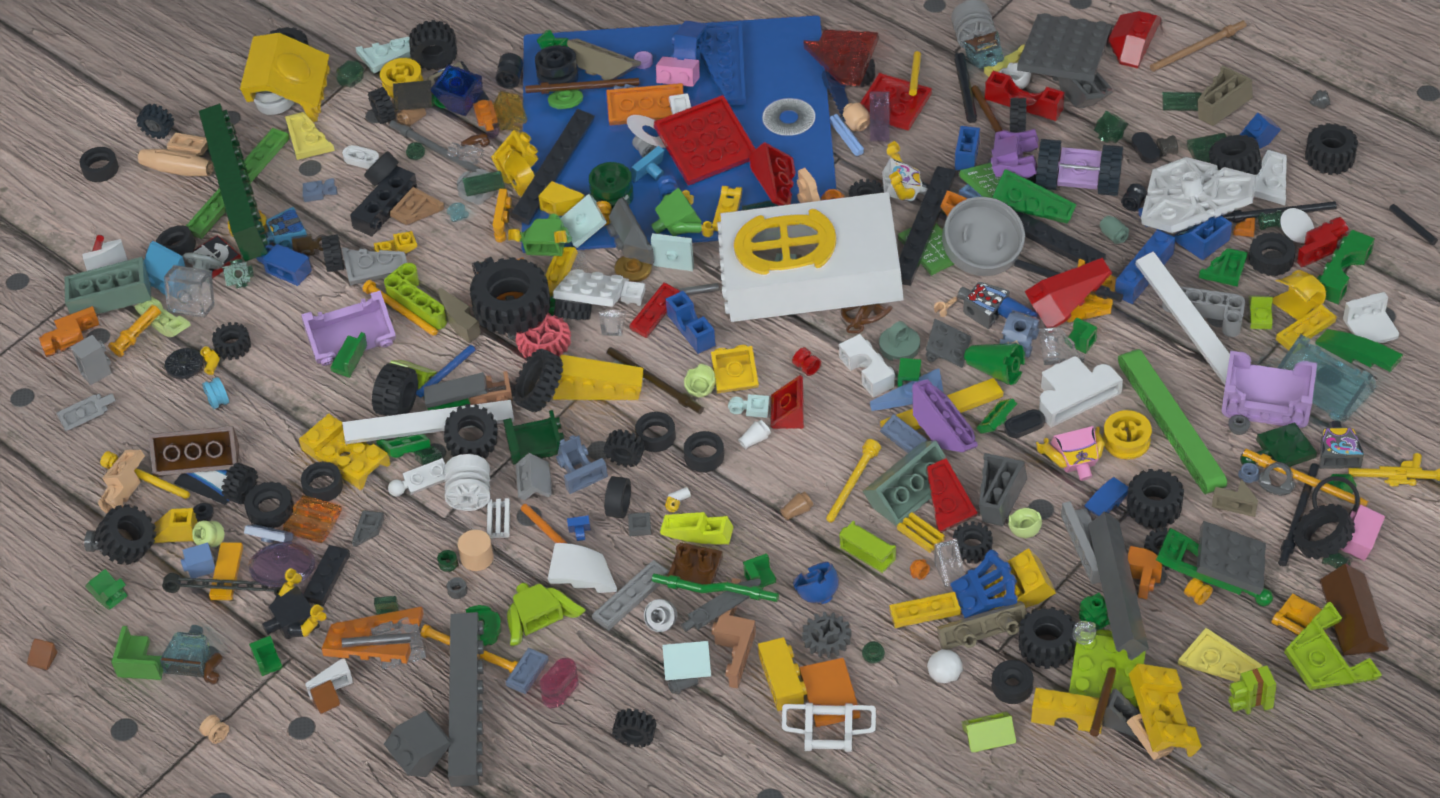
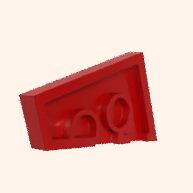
(948, 496)

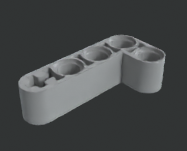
(1217, 306)

